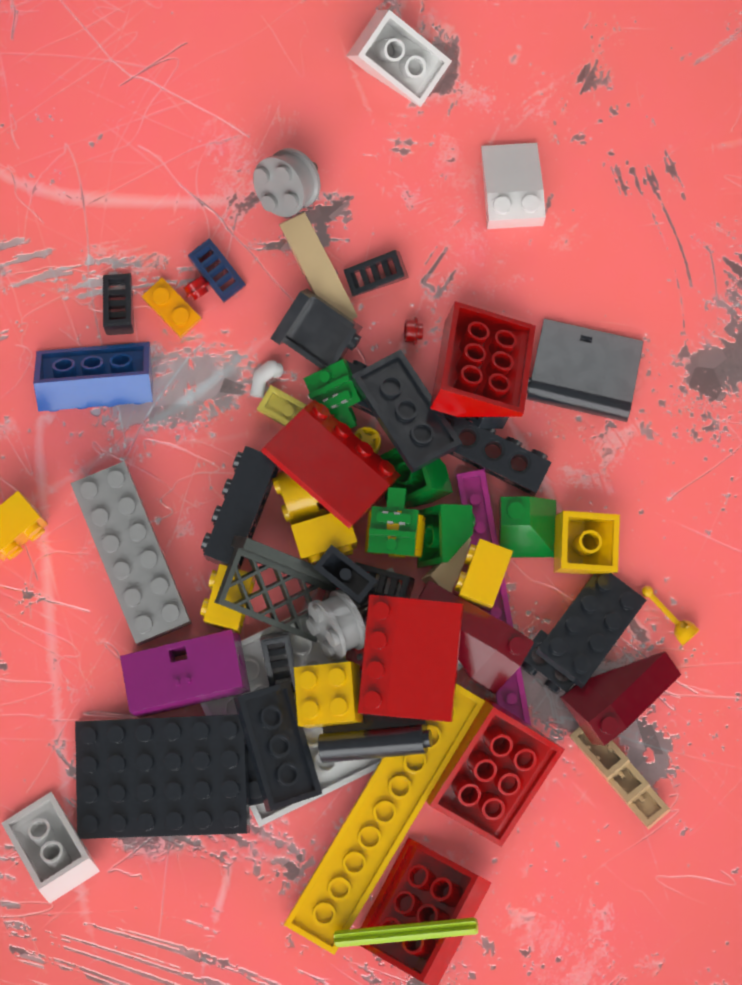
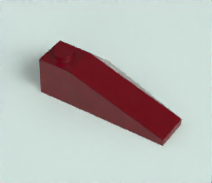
(488, 646)
(619, 696)

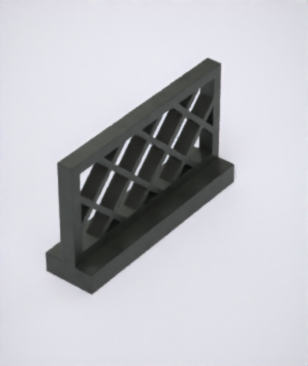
(280, 563)

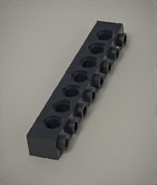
(500, 467)

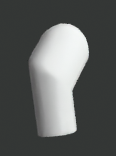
(262, 375)

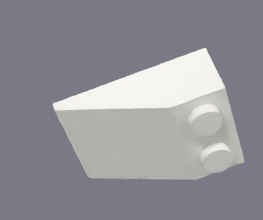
(399, 57)
(513, 186)
(50, 847)

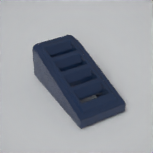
(216, 255)

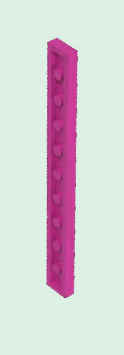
(474, 492)

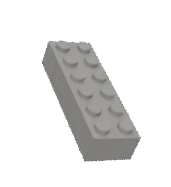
(131, 553)

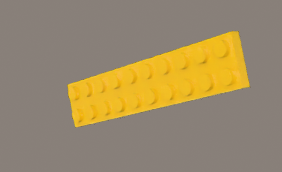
(376, 830)

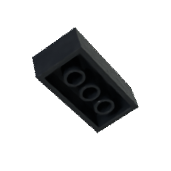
(242, 505)

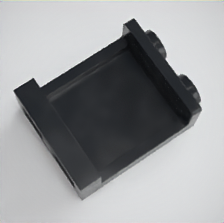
(317, 330)

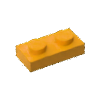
(171, 307)

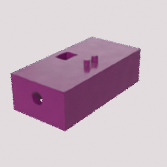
(211, 672)

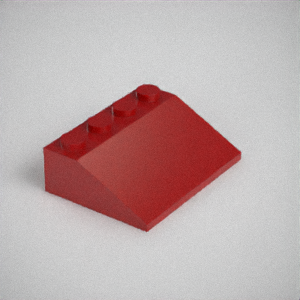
(482, 364)
(331, 463)
(410, 658)
(494, 773)
(420, 890)

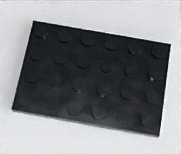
(162, 777)

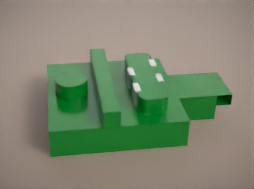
(335, 391)
(408, 525)

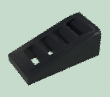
(394, 256)
(118, 322)
(406, 587)
(274, 638)

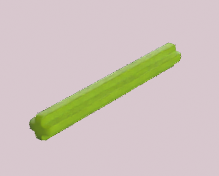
(406, 932)

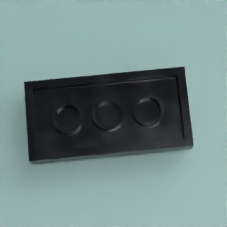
(404, 411)
(590, 627)
(277, 746)

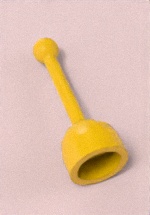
(683, 629)

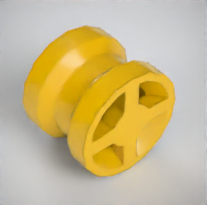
(369, 434)

